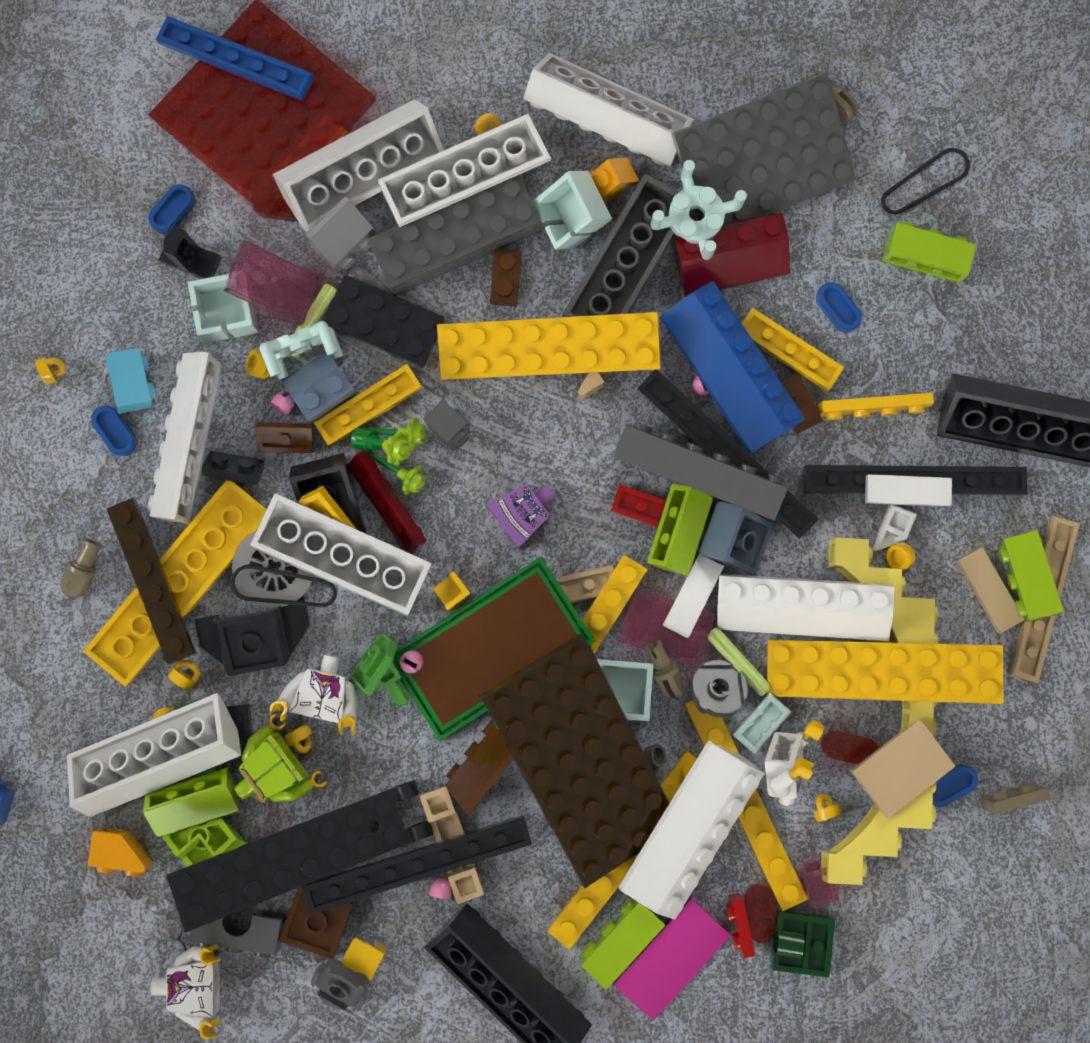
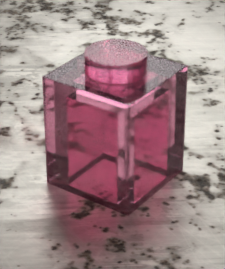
(816, 889)

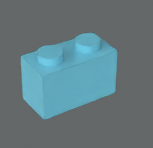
(129, 380)

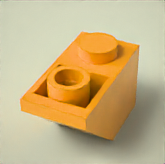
(614, 178)
(118, 850)

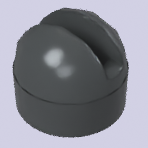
(655, 755)

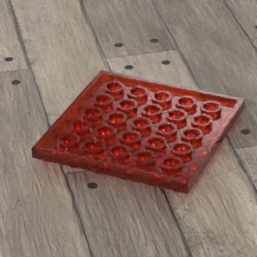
(250, 129)

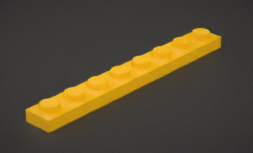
(755, 821)
(590, 900)

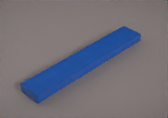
(235, 58)

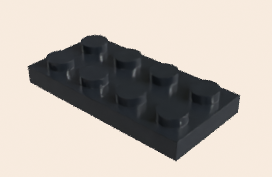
(383, 321)

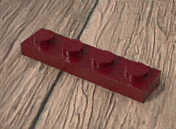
(386, 502)

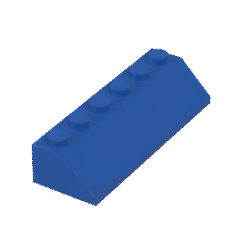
(731, 367)

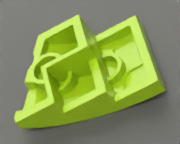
(203, 841)

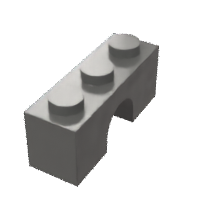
(260, 938)

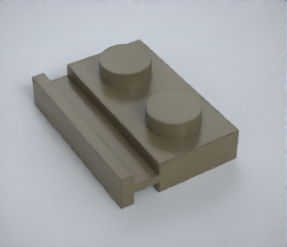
(1015, 798)

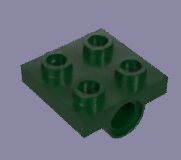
(803, 943)

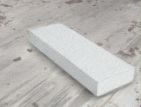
(908, 490)
(693, 596)

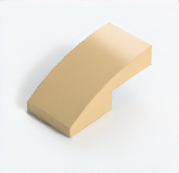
(591, 384)

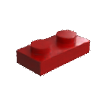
(638, 505)
(742, 937)

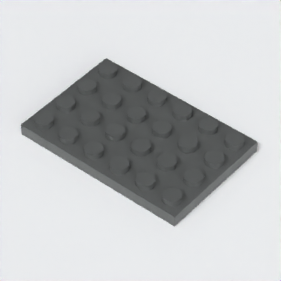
(771, 148)

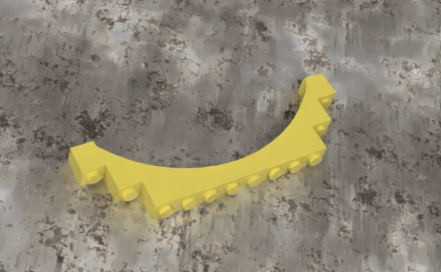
(911, 623)

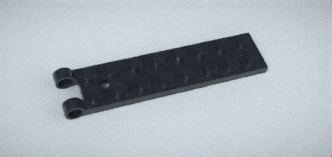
(292, 857)

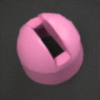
(698, 387)
(283, 402)
(413, 656)
(441, 889)

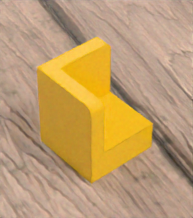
(452, 591)
(364, 957)

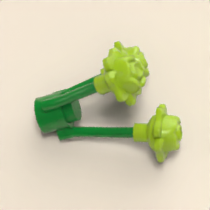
(397, 450)

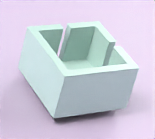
(575, 202)
(222, 311)
(631, 686)

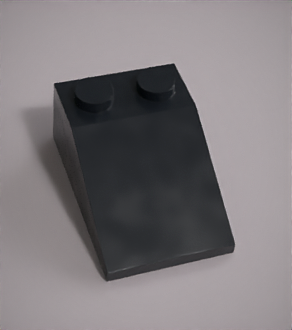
(336, 478)

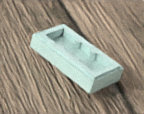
(761, 723)

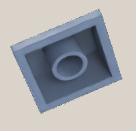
(319, 387)
(736, 538)

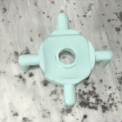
(697, 198)
(300, 342)

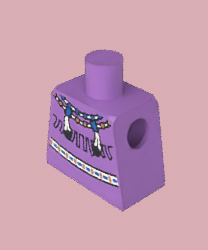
(522, 512)

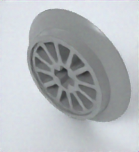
(249, 588)

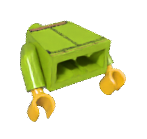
(272, 768)

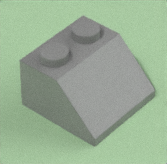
(341, 236)

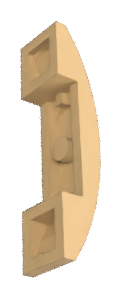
(445, 825)

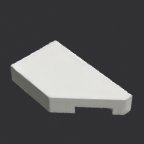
(894, 527)

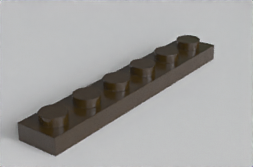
(151, 581)

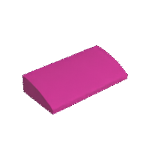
(672, 959)

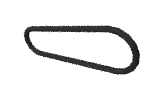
(932, 192)
(290, 602)

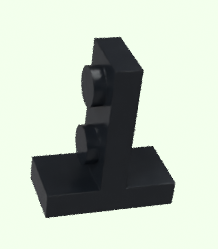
(185, 255)

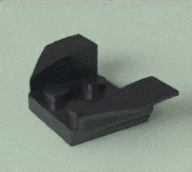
(253, 639)

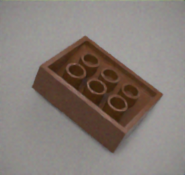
(480, 770)

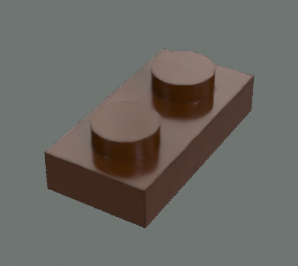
(506, 277)
(804, 402)
(285, 437)

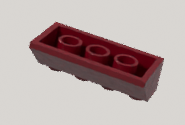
(743, 255)

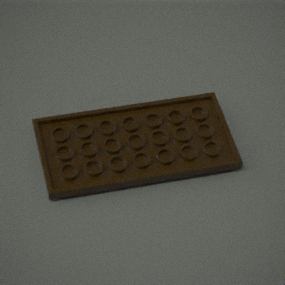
(579, 758)

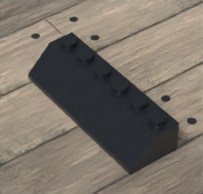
(1016, 419)
(505, 981)

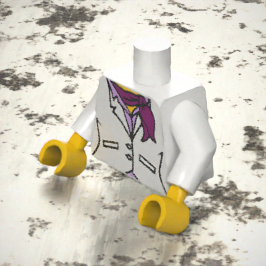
(321, 696)
(786, 764)
(193, 988)

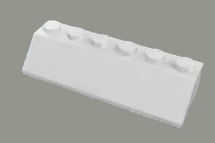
(605, 108)
(357, 162)
(463, 170)
(185, 437)
(340, 554)
(805, 607)
(152, 756)
(691, 830)

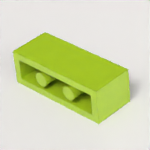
(929, 252)
(680, 529)
(1030, 576)
(191, 802)
(620, 942)

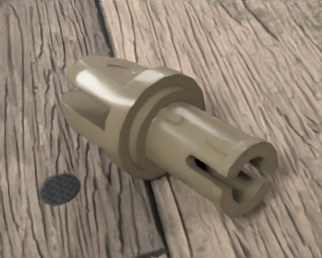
(845, 103)
(80, 572)
(665, 670)

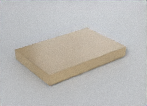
(902, 768)

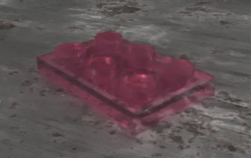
(271, 283)
(645, 624)

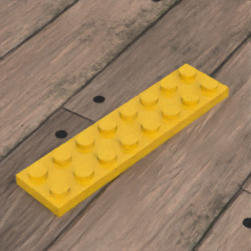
(549, 346)
(191, 569)
(886, 671)

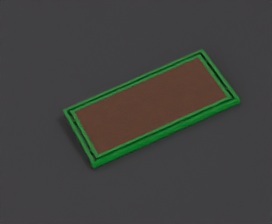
(488, 644)

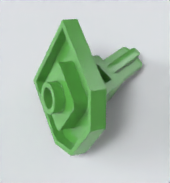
(377, 669)

